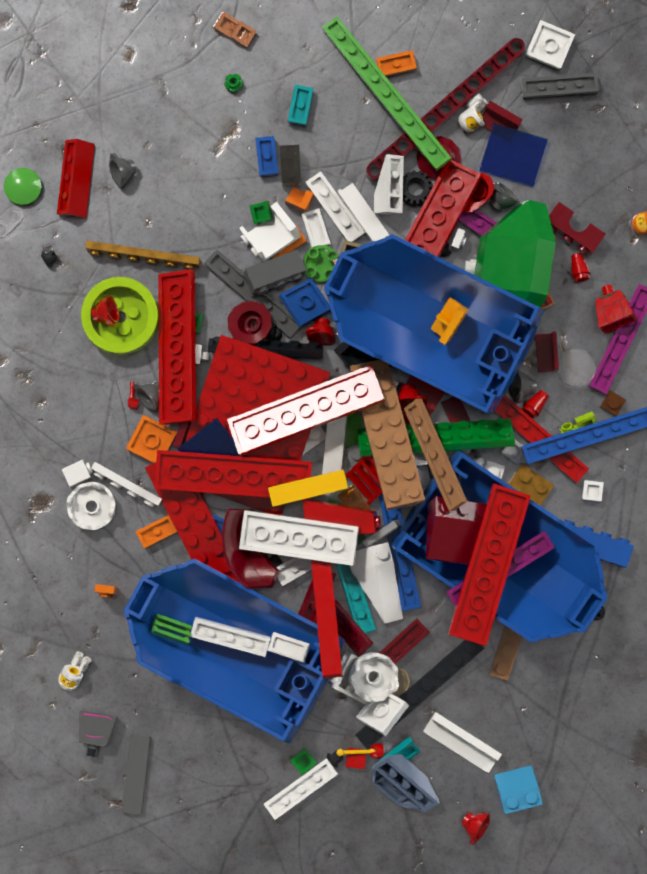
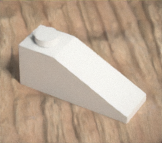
(389, 189)

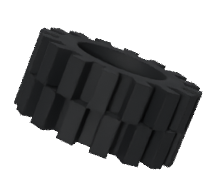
(423, 180)

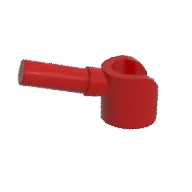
(132, 402)

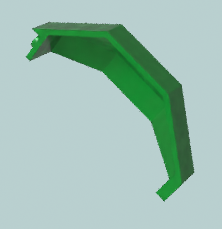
(519, 252)

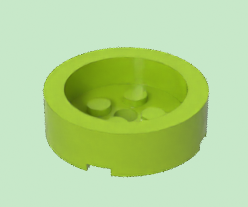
(140, 312)

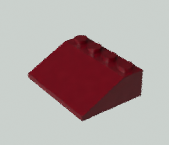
(452, 533)

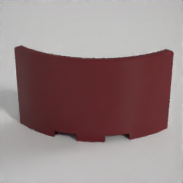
(249, 567)

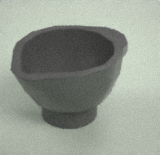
(121, 169)
(503, 197)
(522, 387)
(148, 394)

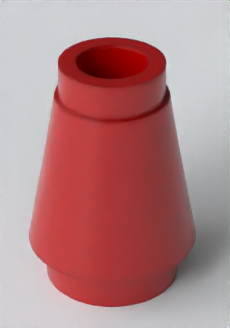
(580, 270)
(535, 404)

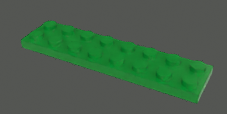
(458, 436)

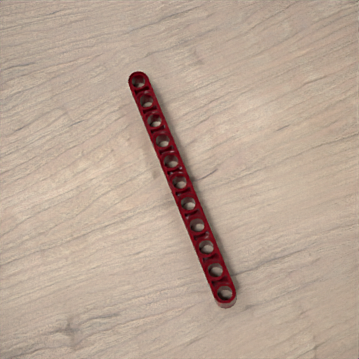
(450, 101)

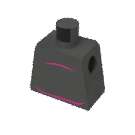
(95, 730)

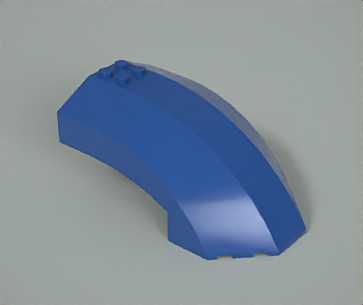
(389, 299)
(543, 599)
(262, 690)

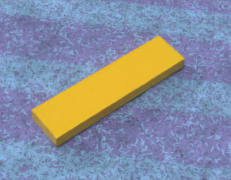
(307, 487)

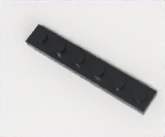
(287, 349)

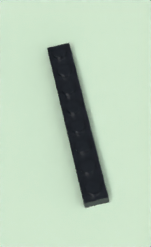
(427, 685)

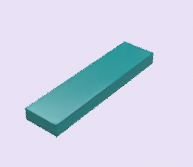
(356, 599)

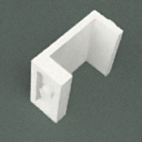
(271, 235)

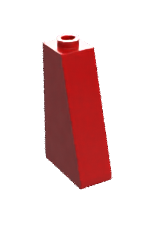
(342, 514)

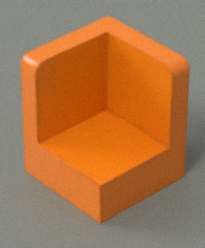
(299, 199)

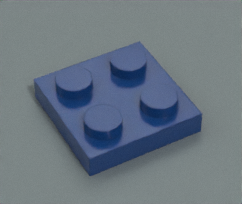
(305, 302)

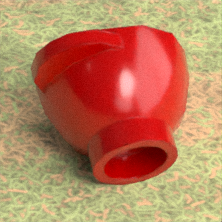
(106, 312)
(321, 332)
(408, 395)
(476, 825)

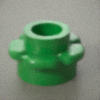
(233, 87)

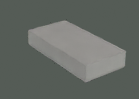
(382, 533)

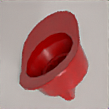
(481, 194)

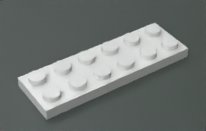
(299, 537)

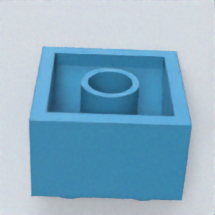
(518, 789)

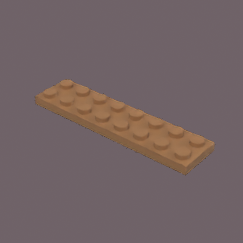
(391, 443)

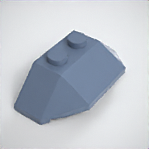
(404, 783)

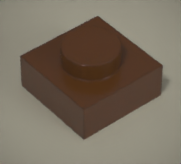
(612, 403)

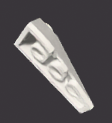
(378, 580)

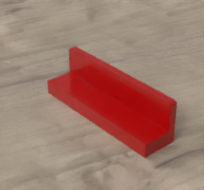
(75, 178)

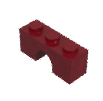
(585, 240)

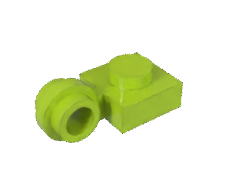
(581, 421)

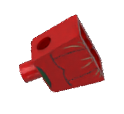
(613, 310)

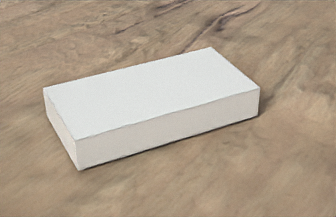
(315, 228)
(289, 647)

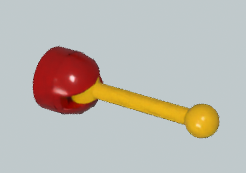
(376, 751)

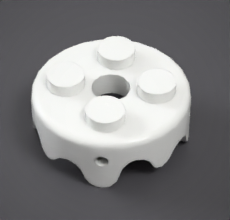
(78, 501)
(386, 677)

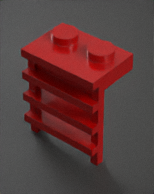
(368, 463)

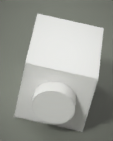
(77, 473)

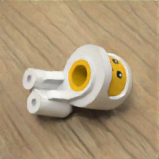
(472, 118)
(72, 674)

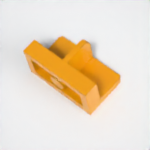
(449, 320)

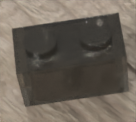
(290, 165)

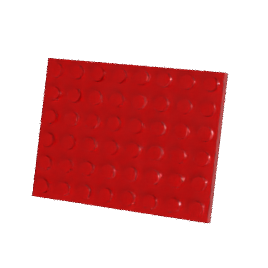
(246, 379)

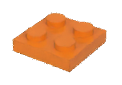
(149, 438)

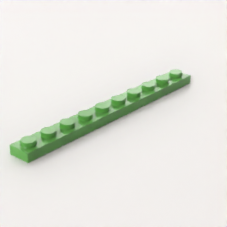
(386, 93)

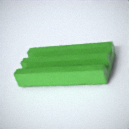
(171, 626)

